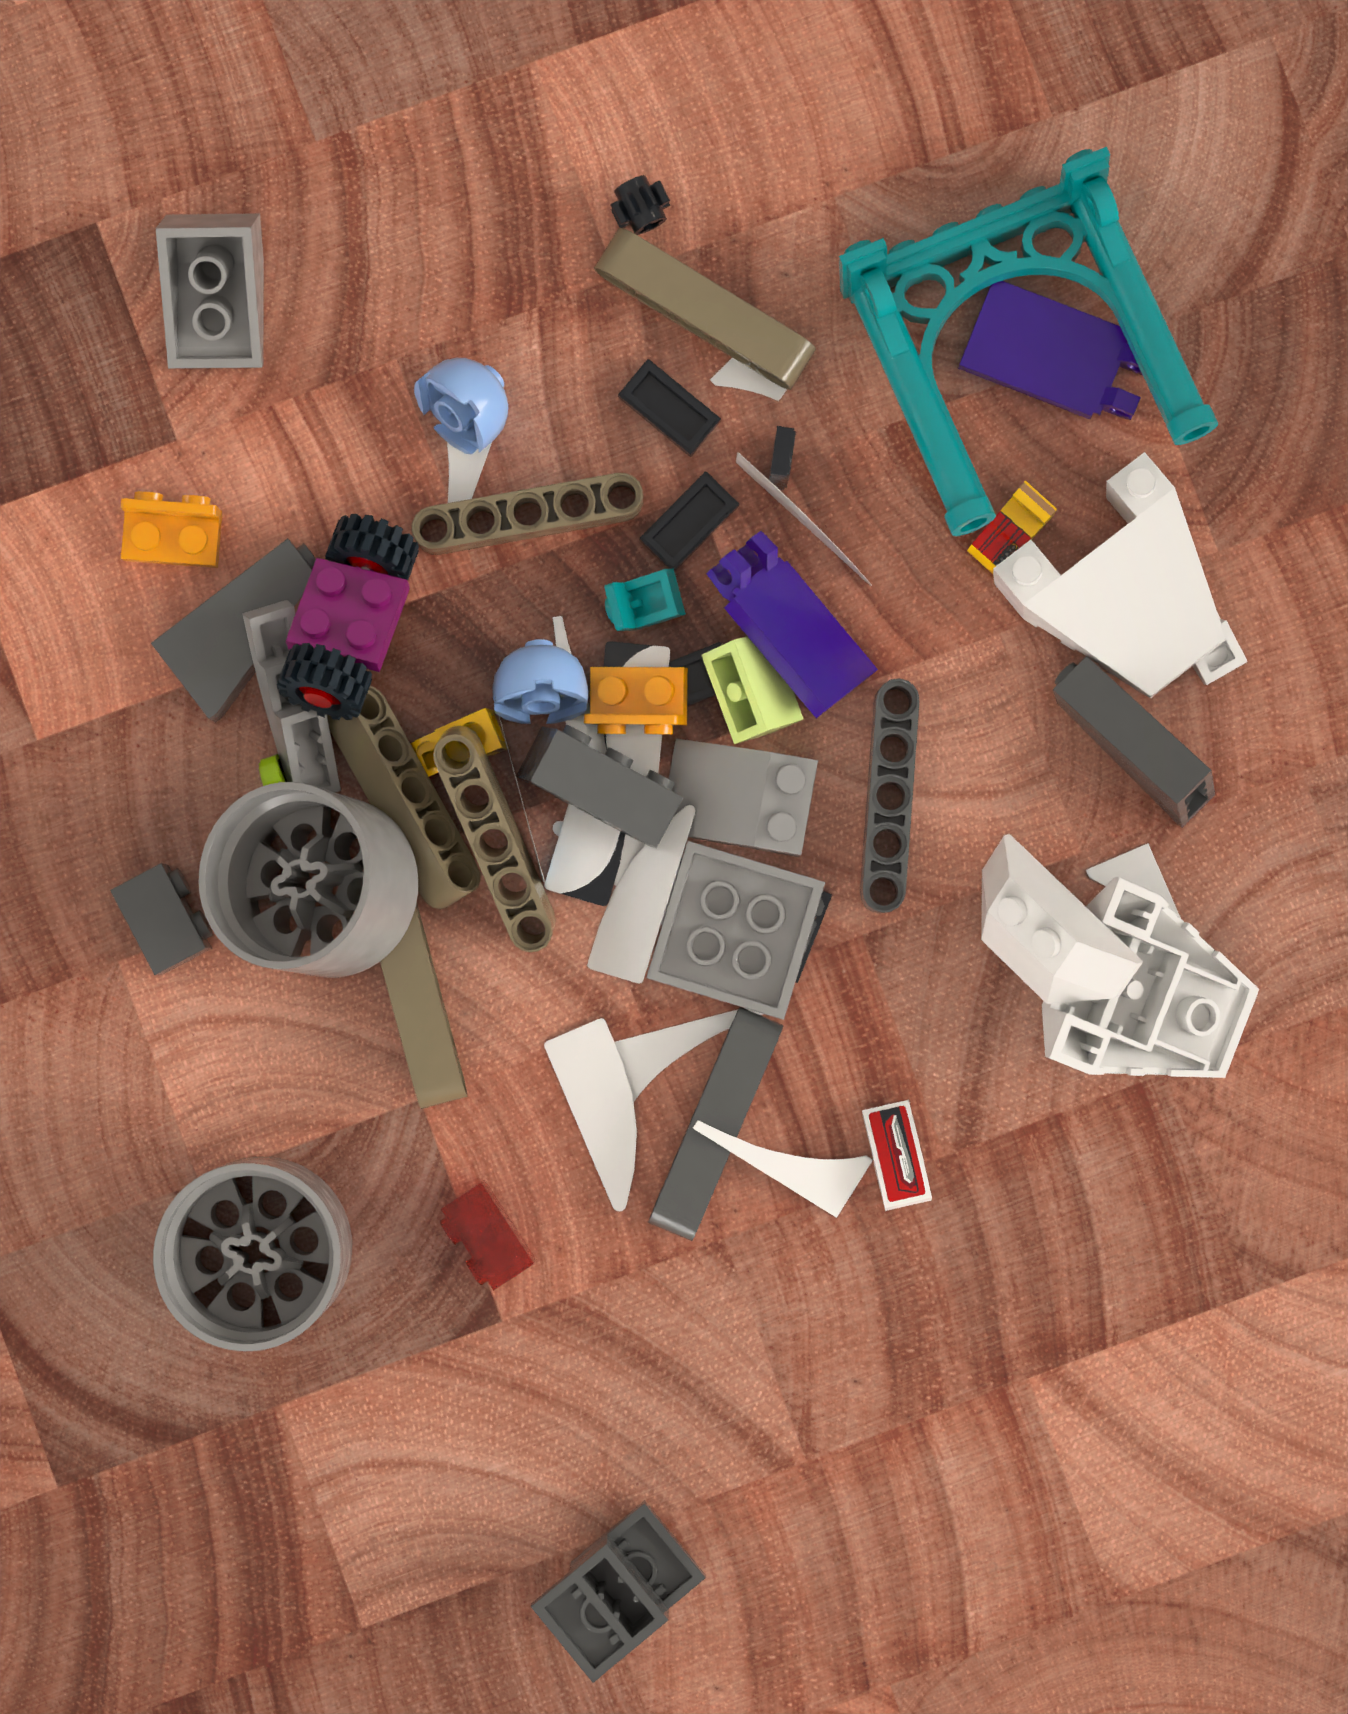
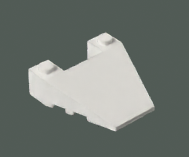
(1133, 600)

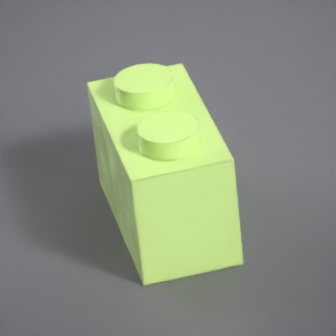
(750, 691)

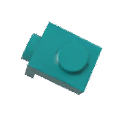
(644, 601)

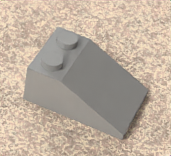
(212, 289)
(744, 795)

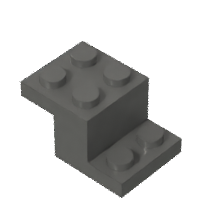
(618, 1591)

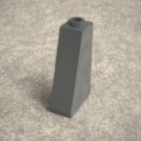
(211, 643)
(1135, 740)

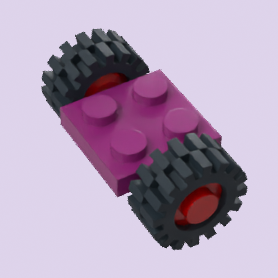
(347, 616)

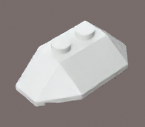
(1048, 932)

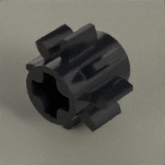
(640, 204)

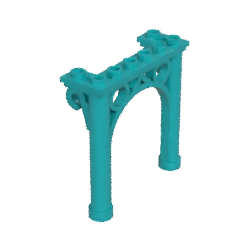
(870, 272)

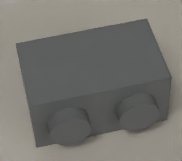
(162, 918)

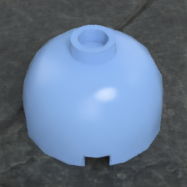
(466, 401)
(540, 682)

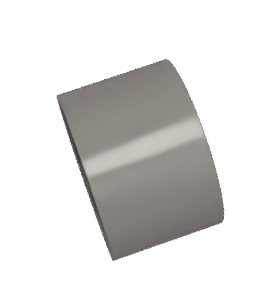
(243, 868)
(180, 1267)

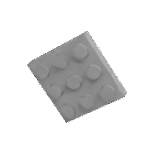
(736, 930)

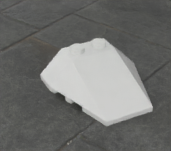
(1175, 1013)

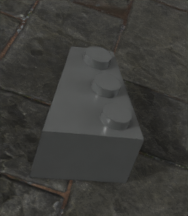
(601, 784)

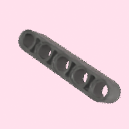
(902, 776)
(723, 1107)

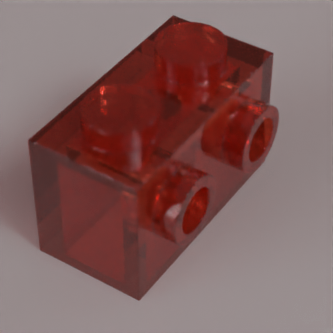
(487, 1234)

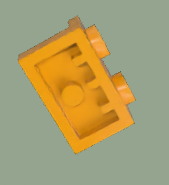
(171, 531)
(637, 697)

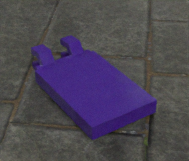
(1050, 352)
(790, 625)

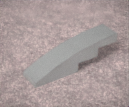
(299, 735)

